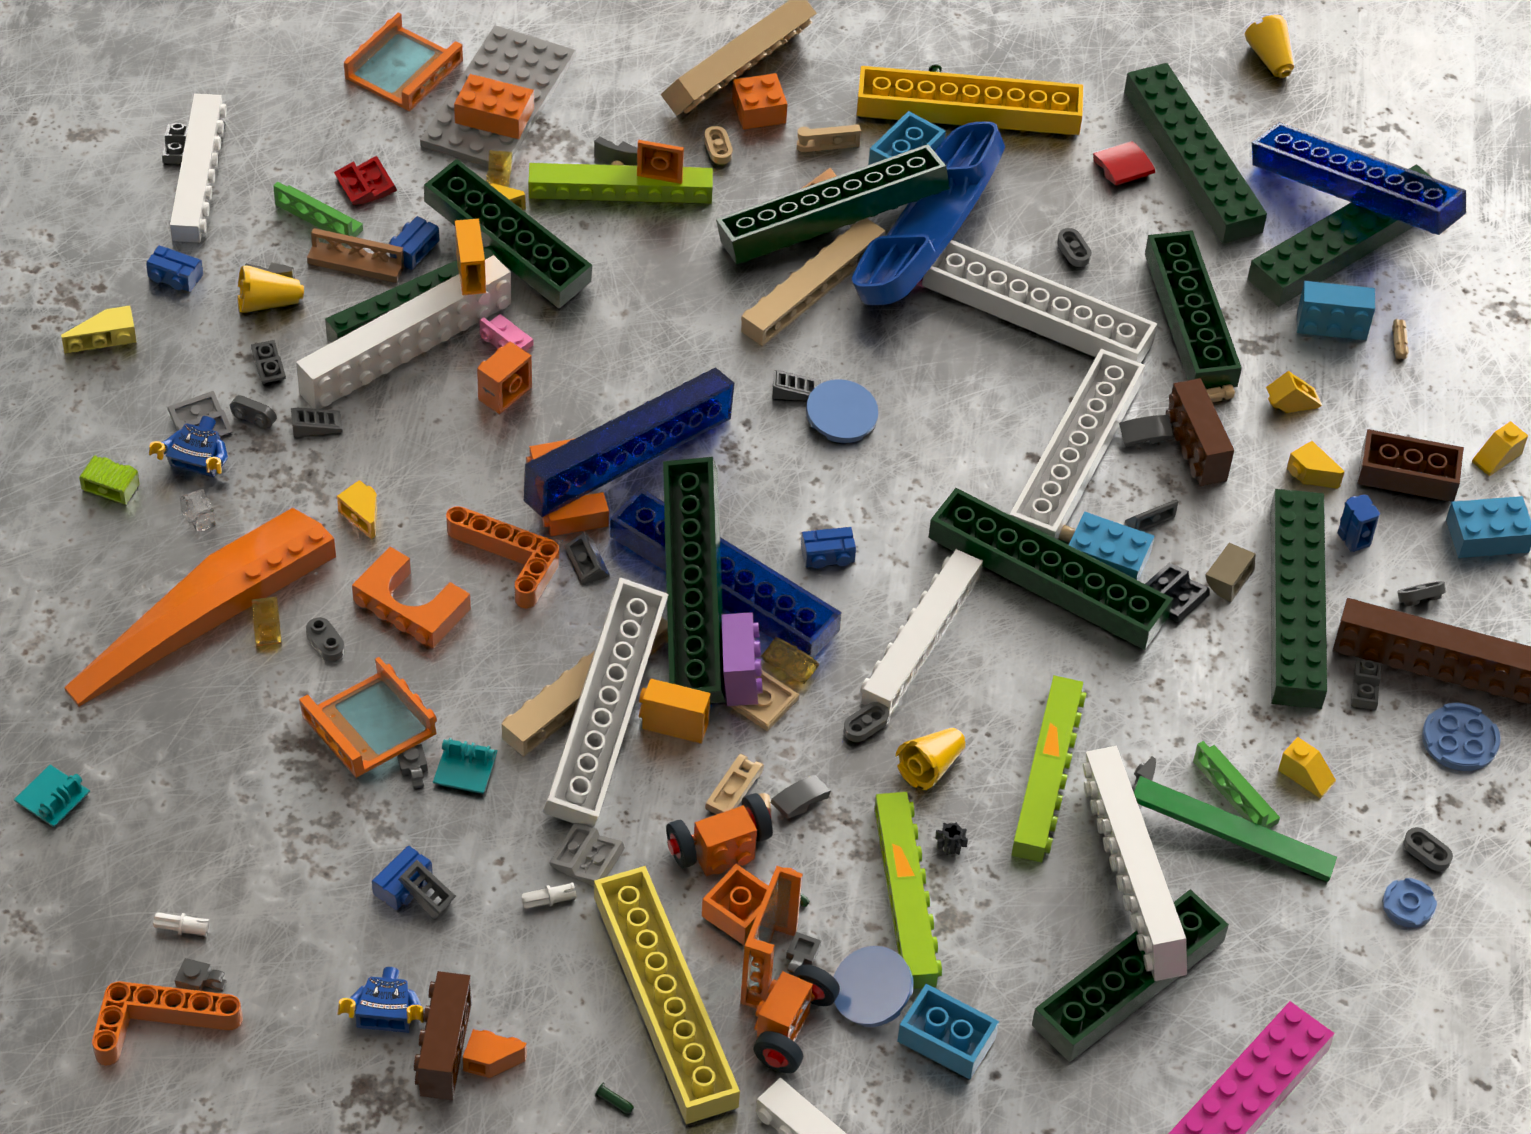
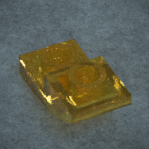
(499, 168)
(266, 621)
(790, 659)

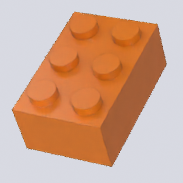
(494, 106)

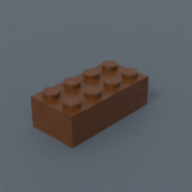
(1200, 432)
(1410, 465)
(443, 1035)

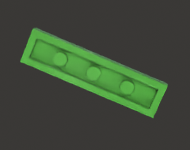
(315, 211)
(1234, 786)

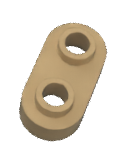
(718, 145)

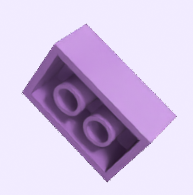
(740, 659)

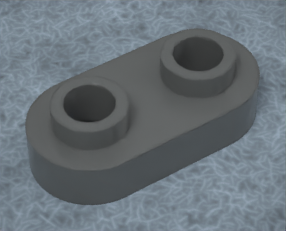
(1074, 247)
(253, 411)
(1429, 590)
(323, 637)
(864, 722)
(1428, 850)

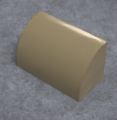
(1230, 571)

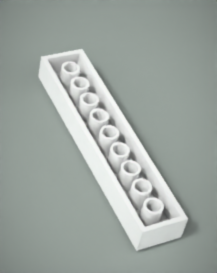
(1038, 303)
(399, 336)
(1079, 443)
(605, 704)
(1135, 863)

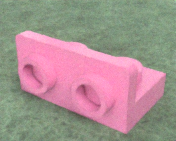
(501, 331)

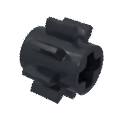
(951, 838)

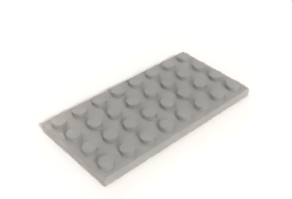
(508, 59)

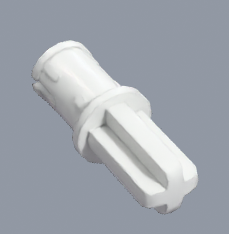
(548, 896)
(182, 924)

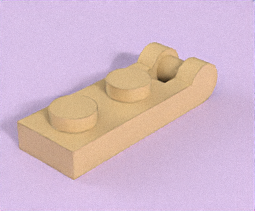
(828, 138)
(734, 785)

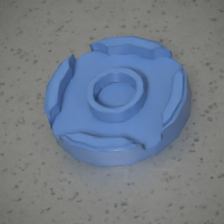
(1409, 902)

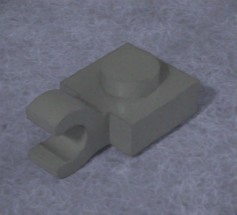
(413, 763)
(802, 951)
(197, 974)

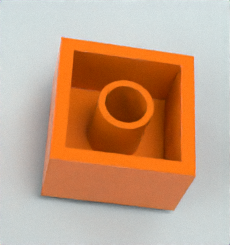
(759, 101)
(504, 377)
(734, 903)

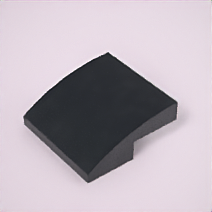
(1185, 592)

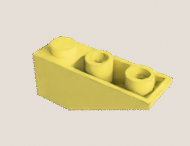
(103, 330)

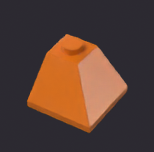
(660, 161)

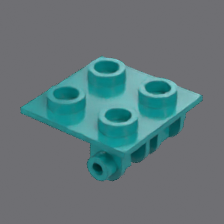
(465, 766)
(52, 795)

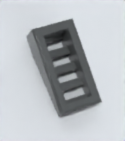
(783, 380)
(302, 421)
(420, 895)

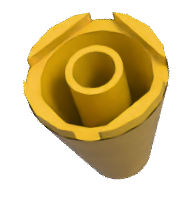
(1272, 44)
(266, 290)
(929, 757)

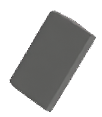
(1153, 516)
(586, 559)

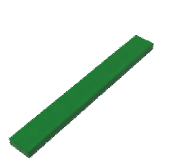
(1234, 829)

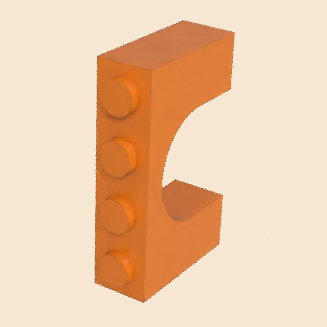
(580, 515)
(425, 622)

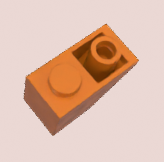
(492, 1054)

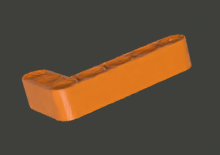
(534, 551)
(158, 1011)

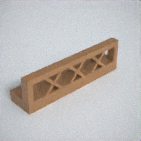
(356, 259)

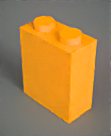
(470, 256)
(675, 710)

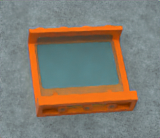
(401, 64)
(371, 720)
(777, 913)

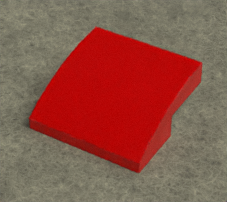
(1124, 163)
(366, 181)

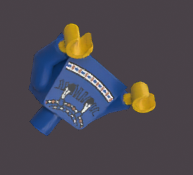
(194, 448)
(384, 1004)

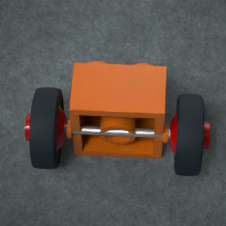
(722, 838)
(786, 1012)

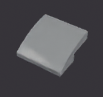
(193, 409)
(586, 854)

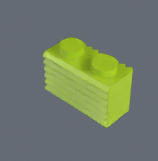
(109, 479)

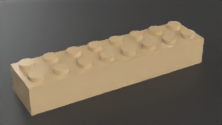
(738, 56)

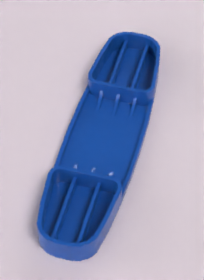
(925, 227)

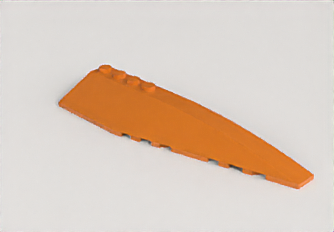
(210, 596)

